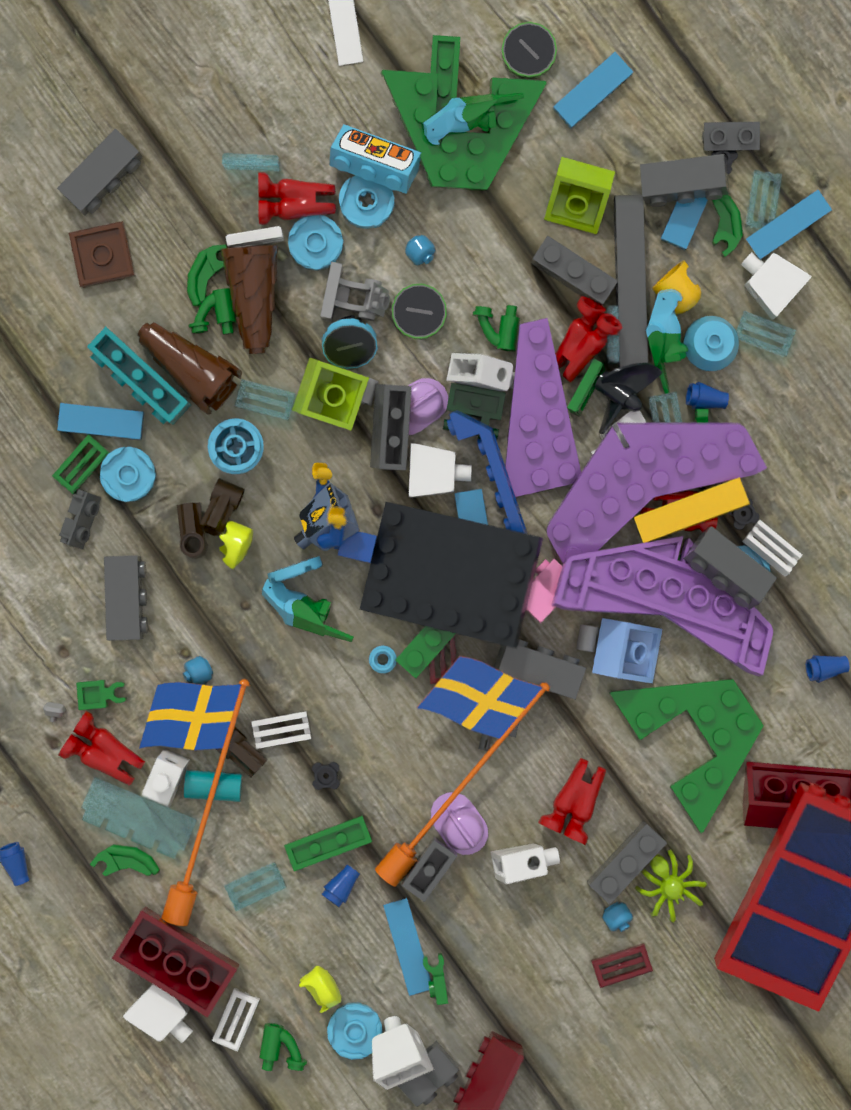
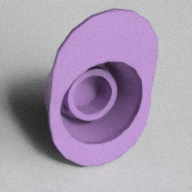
(427, 404)
(460, 825)

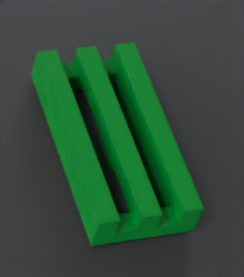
(586, 388)
(96, 447)

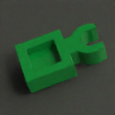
(95, 694)

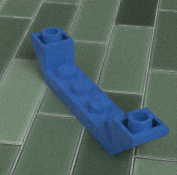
(466, 426)

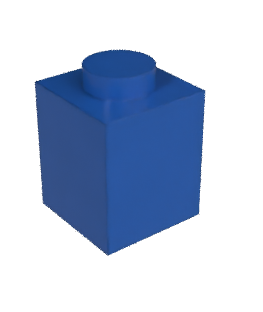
(358, 547)

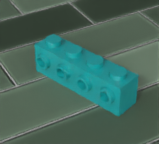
(132, 370)

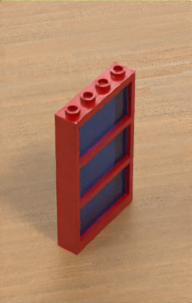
(798, 907)

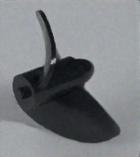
(621, 389)

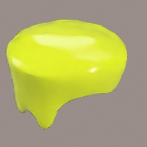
(237, 542)
(321, 987)

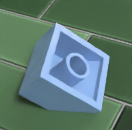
(627, 650)

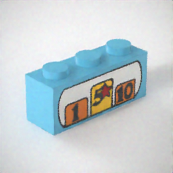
(374, 159)

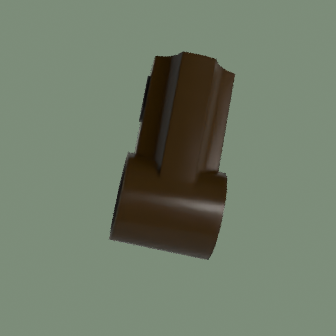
(224, 500)
(189, 521)
(244, 754)

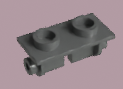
(731, 136)
(77, 531)

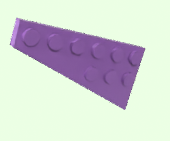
(540, 432)

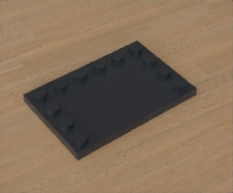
(451, 574)

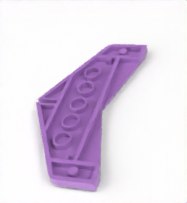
(656, 463)
(653, 582)

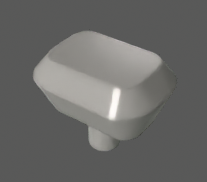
(54, 710)

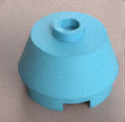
(711, 343)
(235, 446)

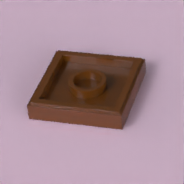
(102, 254)

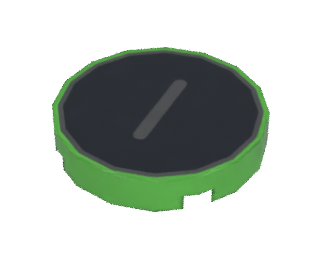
(529, 50)
(419, 311)

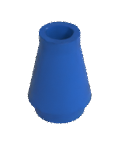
(705, 397)
(825, 667)
(14, 862)
(340, 886)

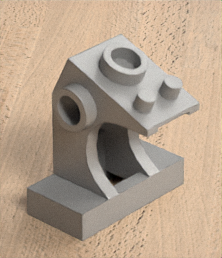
(338, 291)

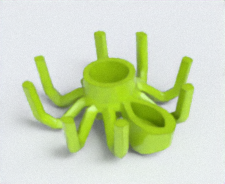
(671, 886)

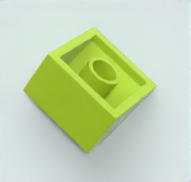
(579, 195)
(330, 394)

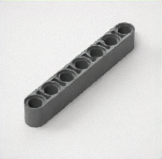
(631, 278)

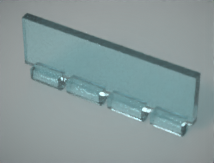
(137, 813)

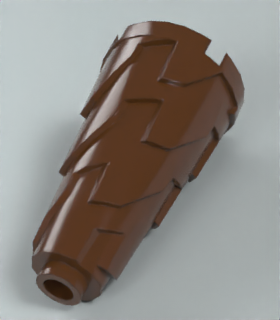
(252, 280)
(195, 370)

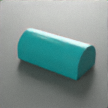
(198, 785)

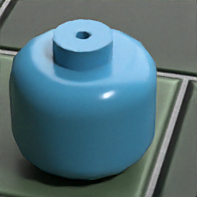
(420, 250)
(197, 670)
(617, 917)

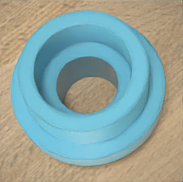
(374, 662)

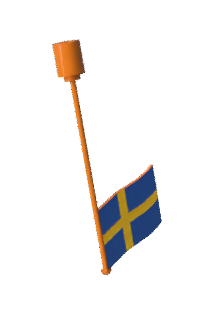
(482, 702)
(192, 719)

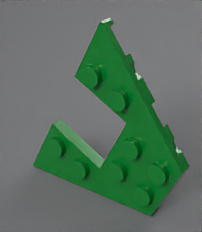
(461, 158)
(722, 719)

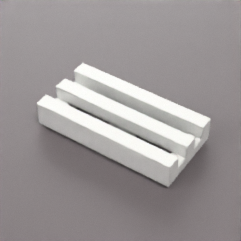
(255, 237)
(774, 545)
(258, 734)
(245, 998)

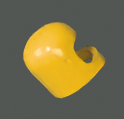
(678, 280)

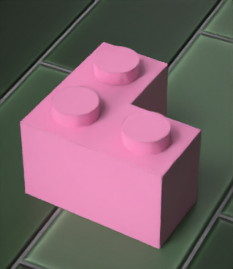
(543, 590)

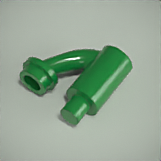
(224, 312)
(508, 330)
(271, 1044)

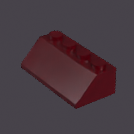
(772, 787)
(175, 961)
(490, 1075)

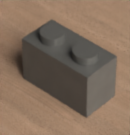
(429, 869)

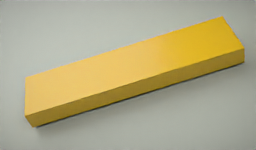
(691, 510)

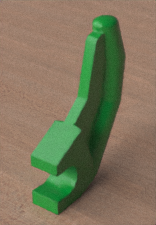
(729, 225)
(202, 270)
(124, 857)

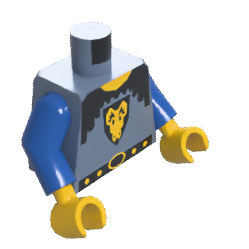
(328, 516)

